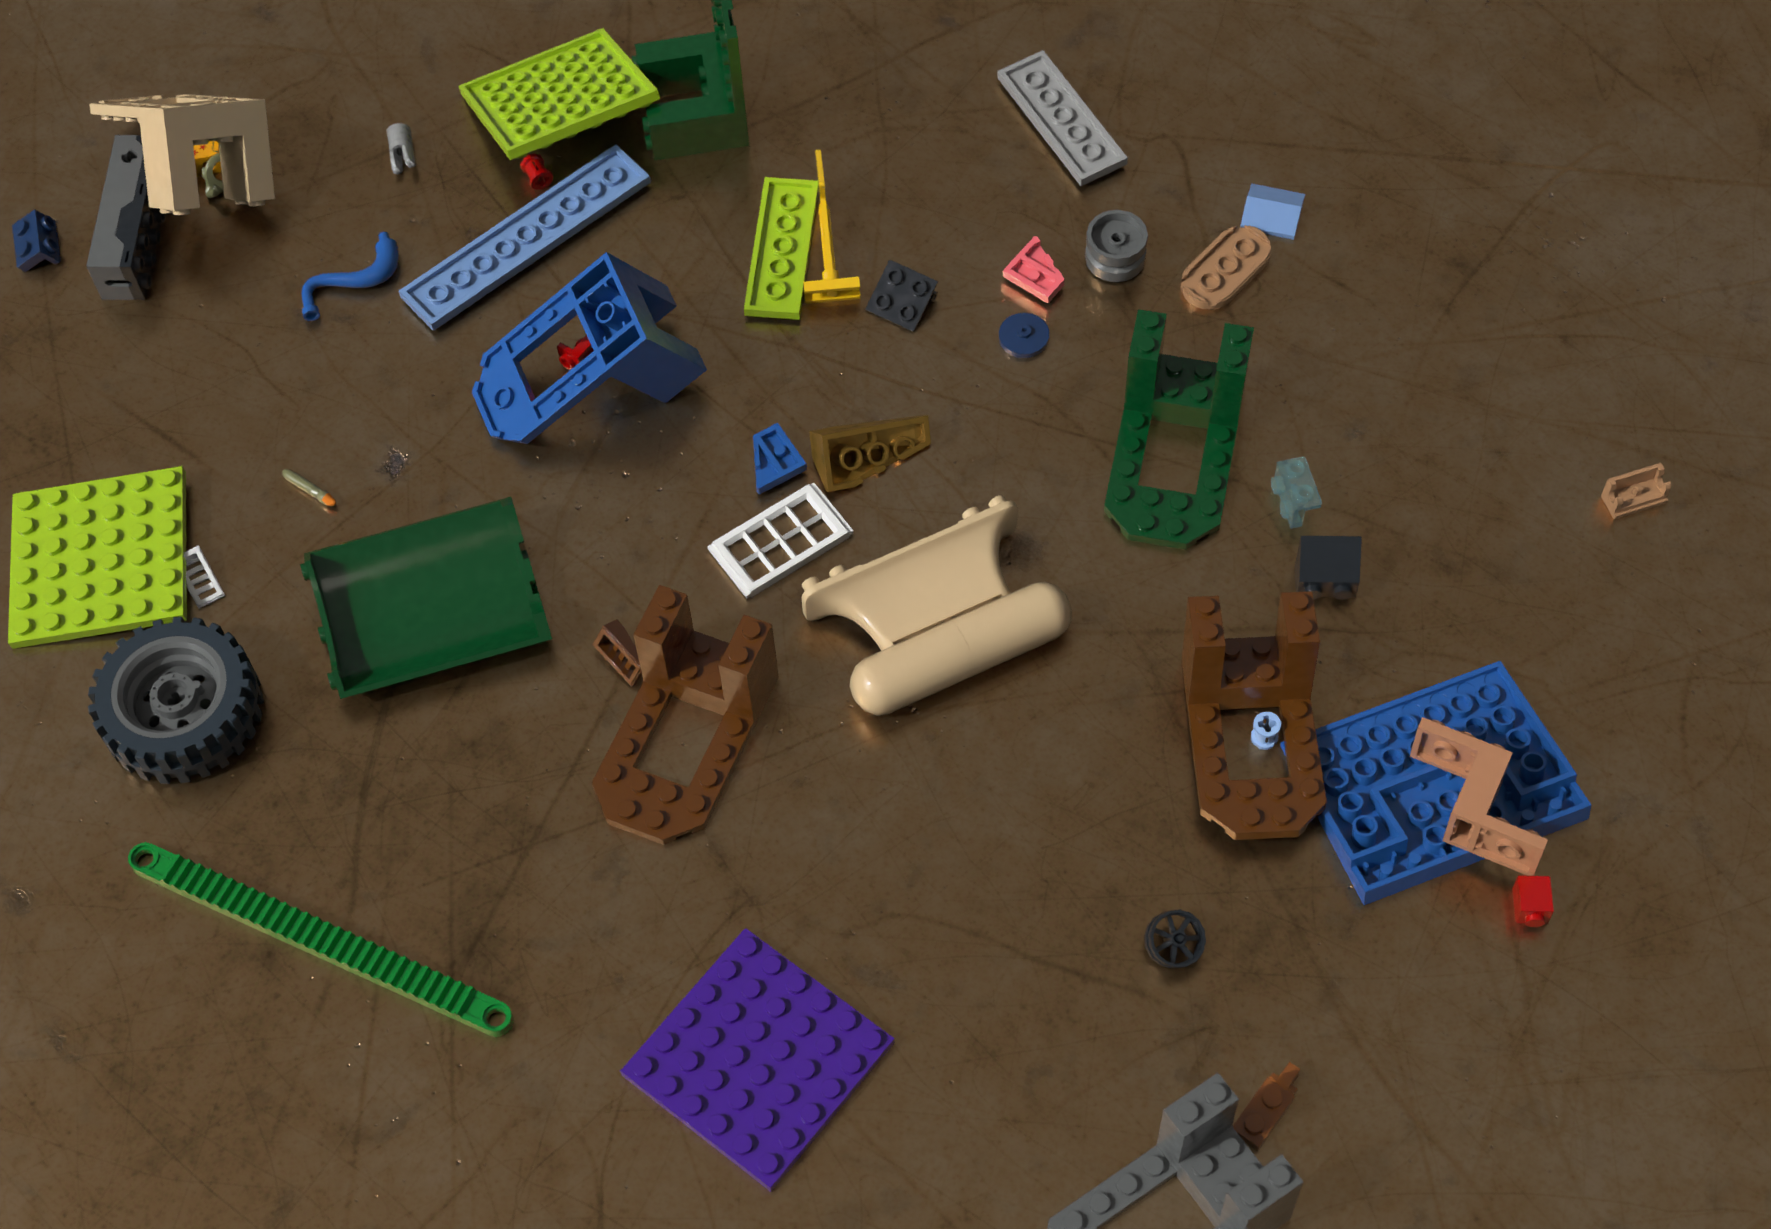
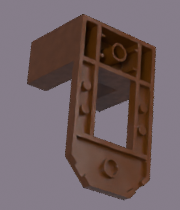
(703, 672)
(1254, 675)

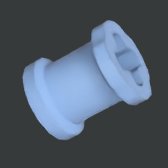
(1272, 725)

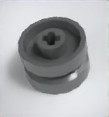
(1116, 245)

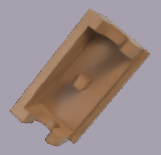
(1636, 491)

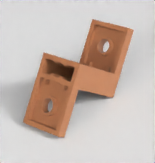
(1484, 771)

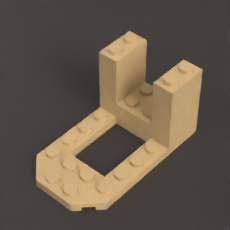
(179, 122)

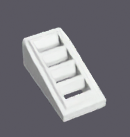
(195, 555)

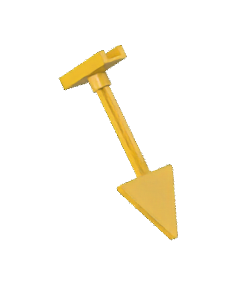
(831, 287)

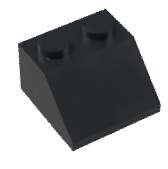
(1328, 566)

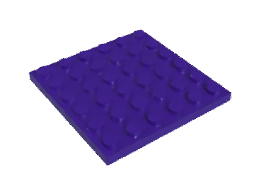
(757, 1058)

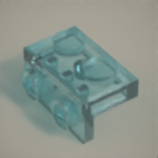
(1296, 489)

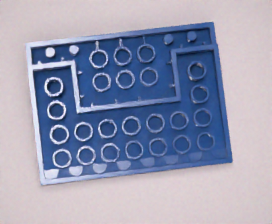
(1393, 810)

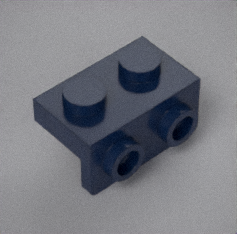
(35, 240)

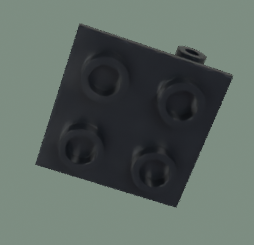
(902, 295)

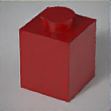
(1533, 900)

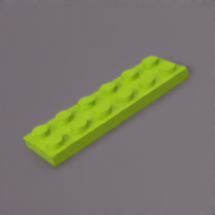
(781, 248)

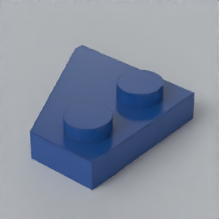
(775, 458)

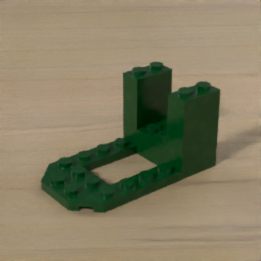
(694, 64)
(1183, 394)

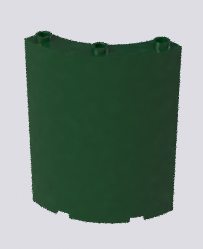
(425, 597)

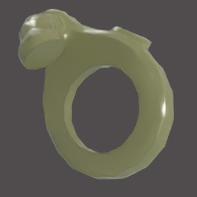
(213, 185)

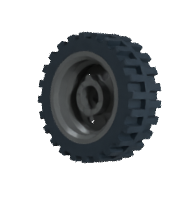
(185, 722)

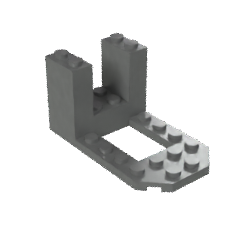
(1209, 1161)

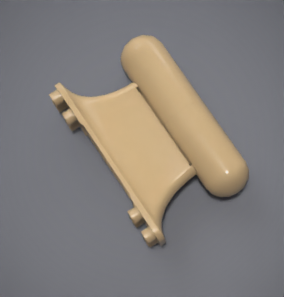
(938, 610)

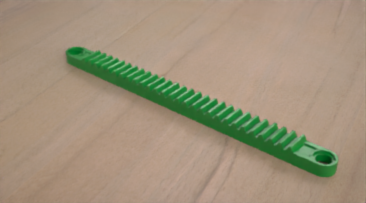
(321, 939)

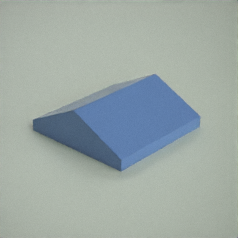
(1273, 210)

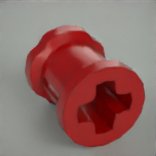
(536, 171)

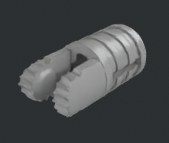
(400, 147)

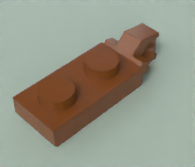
(1267, 1107)

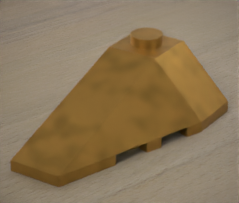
(857, 451)

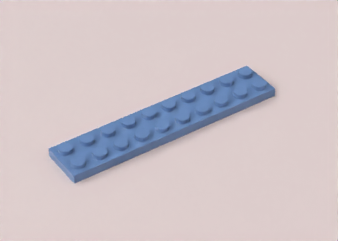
(524, 237)

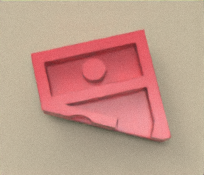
(1035, 272)

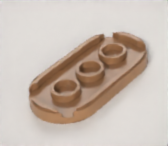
(1226, 267)

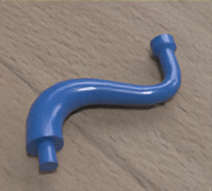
(380, 271)

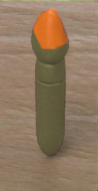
(310, 488)

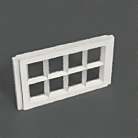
(735, 569)

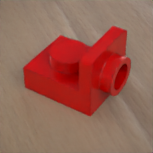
(571, 357)

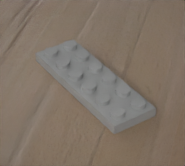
(1062, 118)

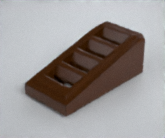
(614, 646)

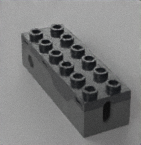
(125, 227)

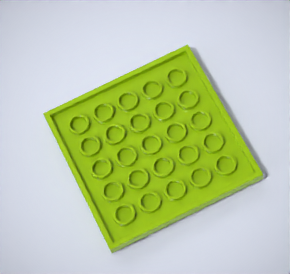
(558, 93)
(97, 557)

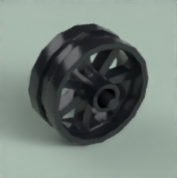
(1175, 939)

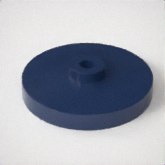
(1024, 335)

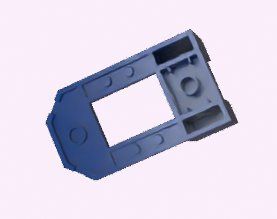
(620, 319)

